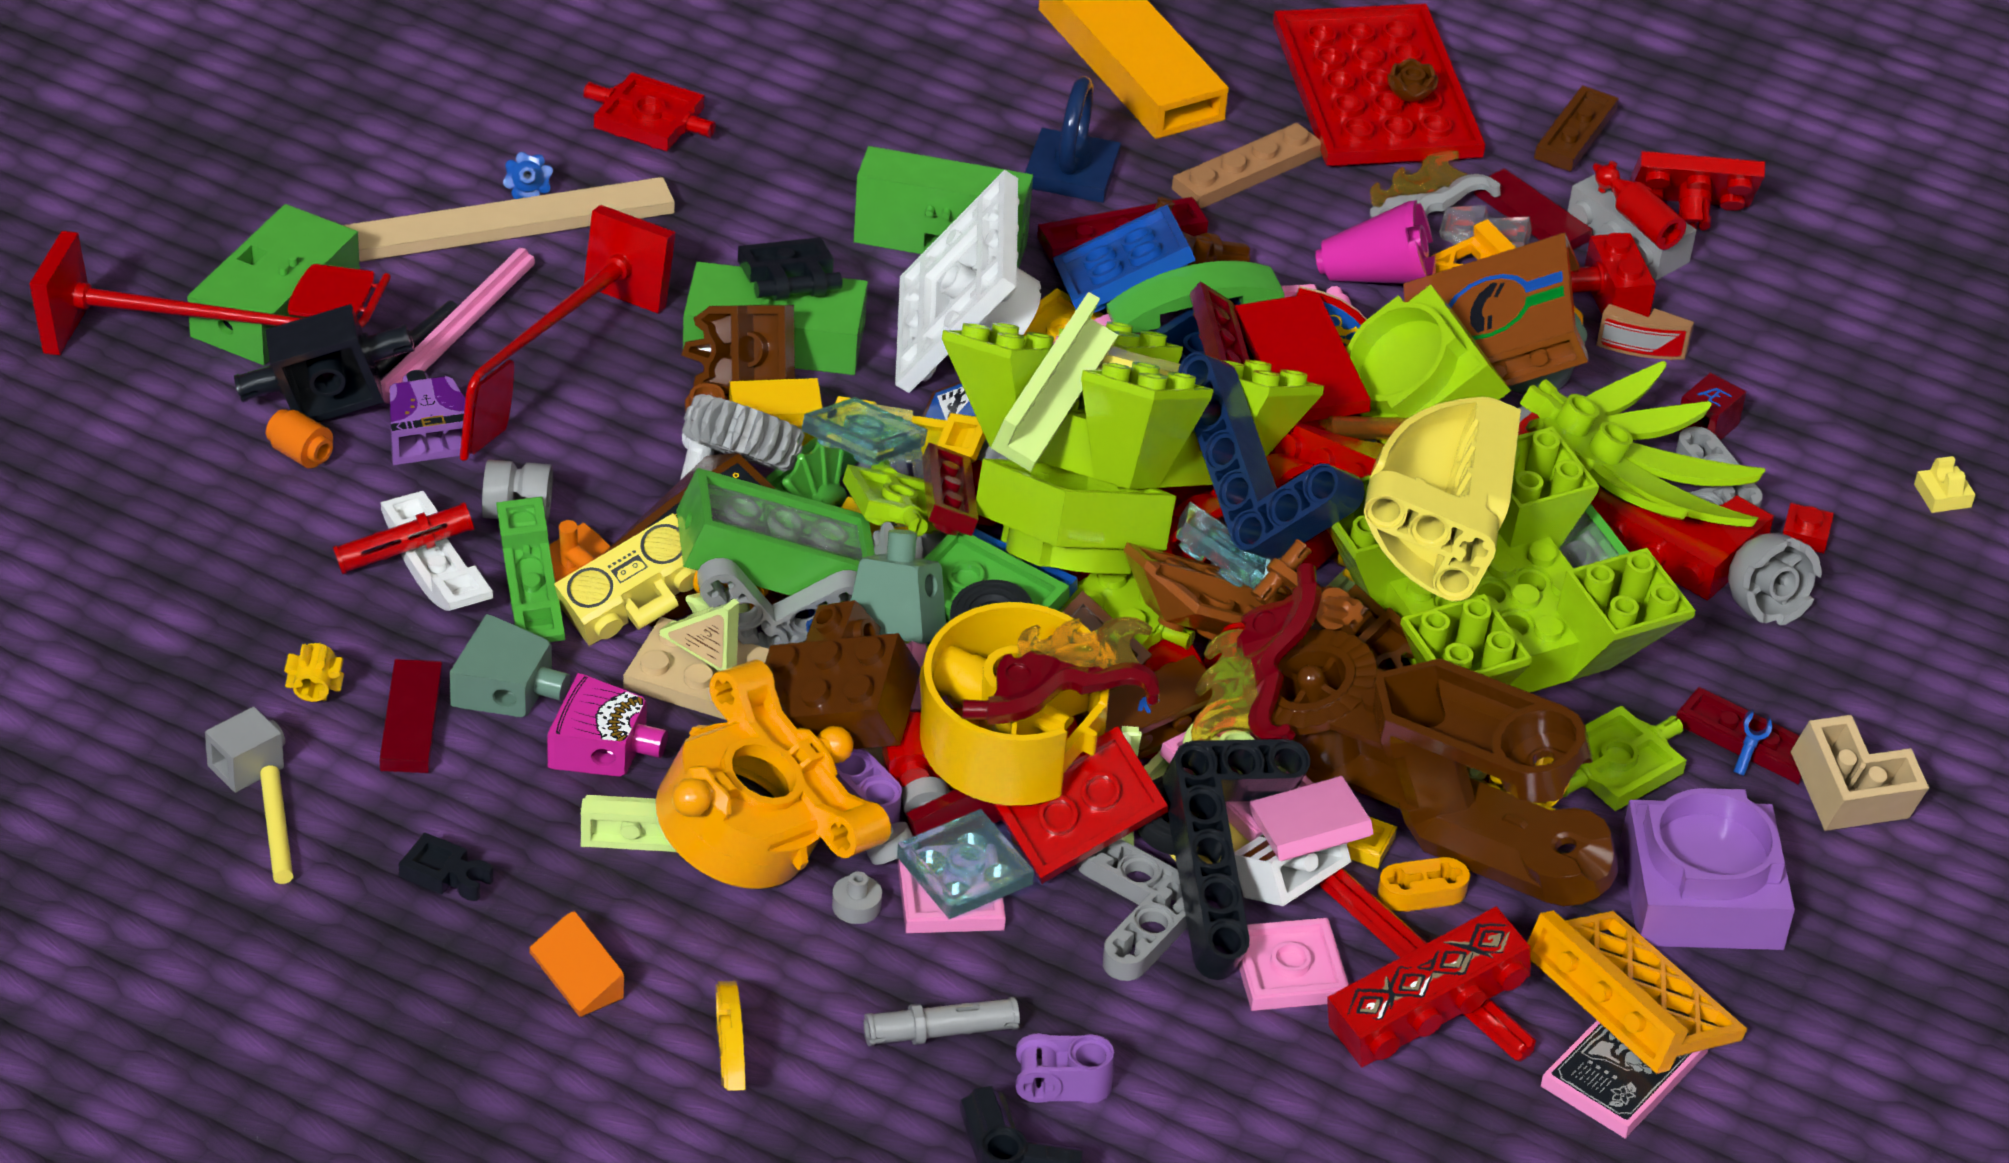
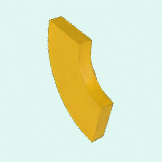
(730, 1035)

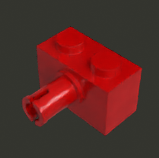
(1616, 274)

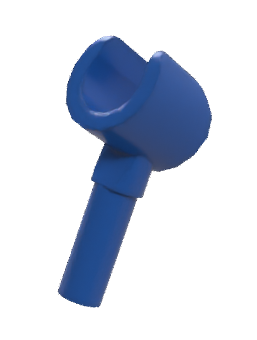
(1750, 742)

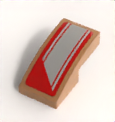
(1652, 337)

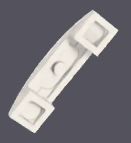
(438, 569)

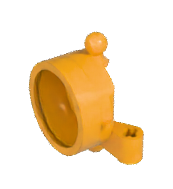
(751, 836)

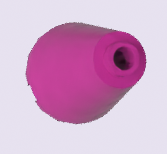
(1380, 249)

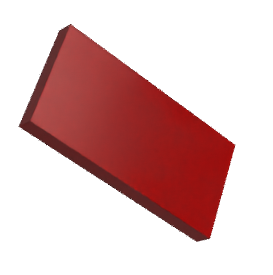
(1302, 338)

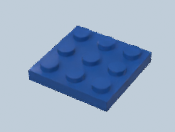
(1124, 257)

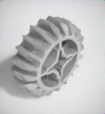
(743, 430)

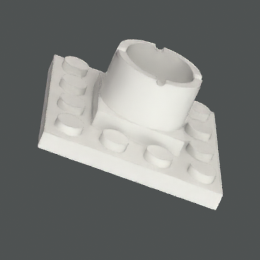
(964, 279)

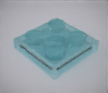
(863, 431)
(1209, 538)
(965, 864)

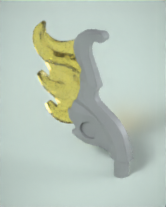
(1433, 185)

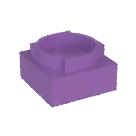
(1707, 871)

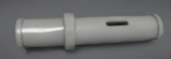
(941, 1021)

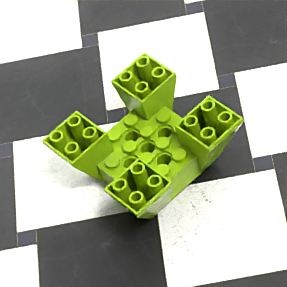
(1130, 420)
(1532, 611)

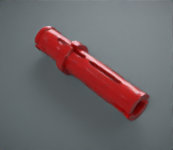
(456, 519)

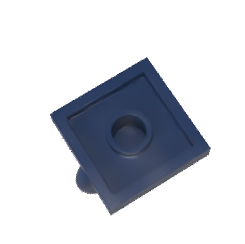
(1069, 159)

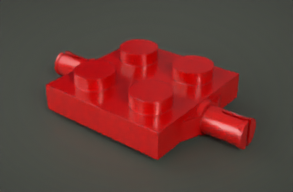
(648, 111)

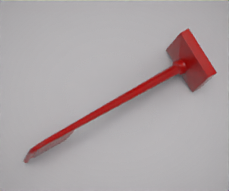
(623, 260)
(64, 295)

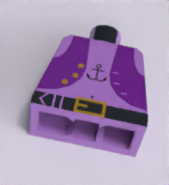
(425, 418)

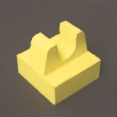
(1944, 486)

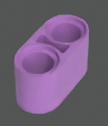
(871, 781)

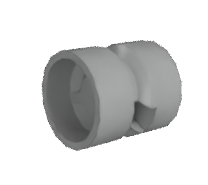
(507, 483)

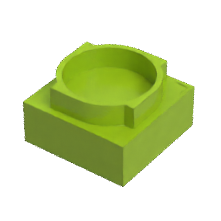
(1420, 357)
(1071, 518)

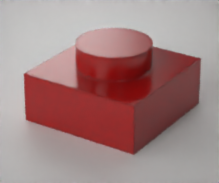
(1809, 525)

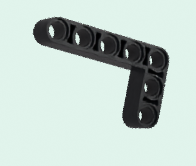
(1212, 837)

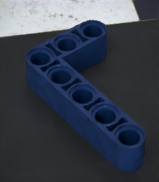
(1255, 511)

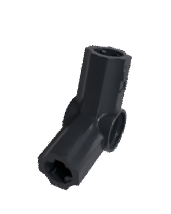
(996, 1137)

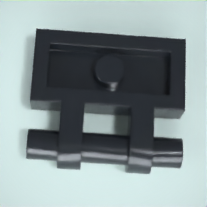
(789, 268)

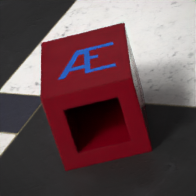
(1725, 407)

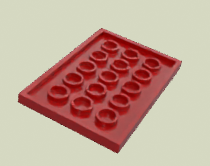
(1342, 73)

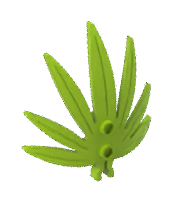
(1629, 469)

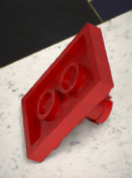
(1699, 182)
(1098, 805)

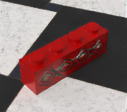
(1429, 987)

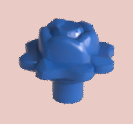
(527, 176)

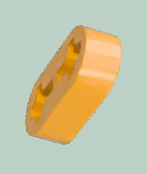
(1423, 884)

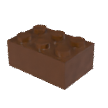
(849, 684)

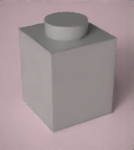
(243, 747)

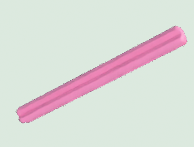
(461, 318)

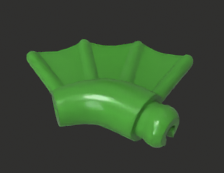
(818, 476)

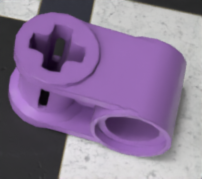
(1069, 1068)

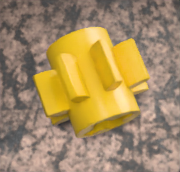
(314, 672)

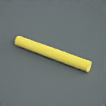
(276, 825)

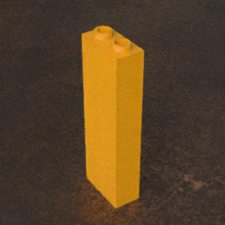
(1142, 62)

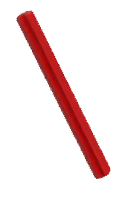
(1403, 940)

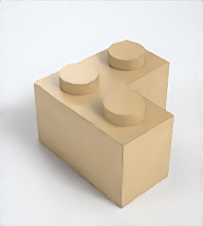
(1850, 783)

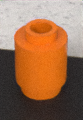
(300, 437)

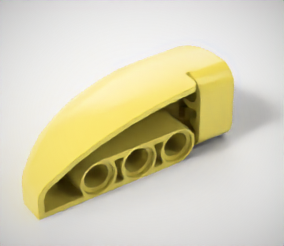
(1445, 492)

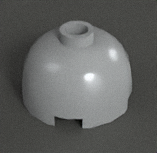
(1774, 577)

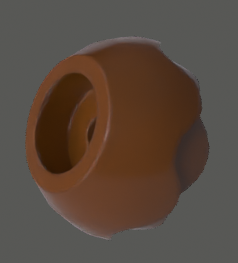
(1412, 80)

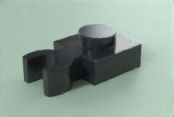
(442, 864)

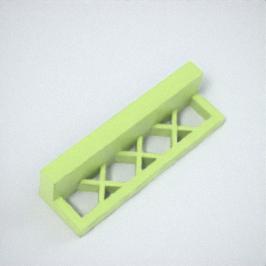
(1054, 387)
(622, 824)

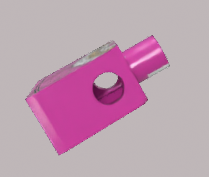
(601, 730)

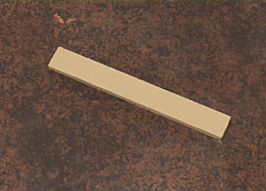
(508, 219)

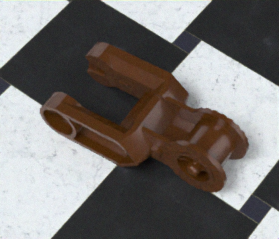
(1410, 742)

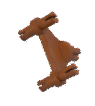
(1336, 607)

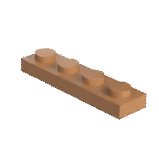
(1247, 165)

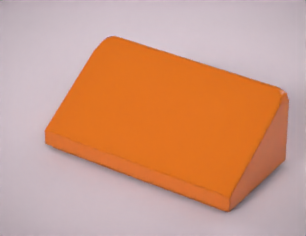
(579, 965)

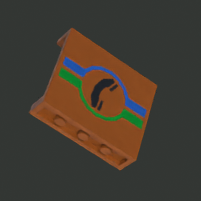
(1516, 307)

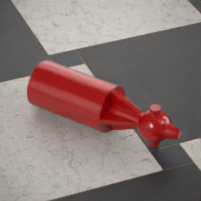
(1641, 207)

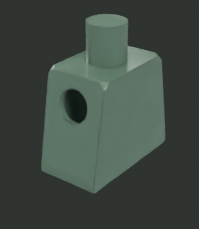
(902, 590)
(505, 671)

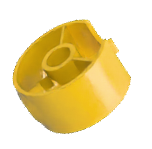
(1004, 761)

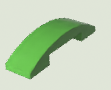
(1170, 291)
(530, 568)

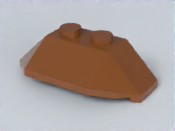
(1190, 591)

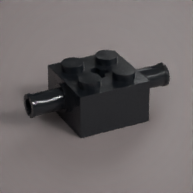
(325, 364)

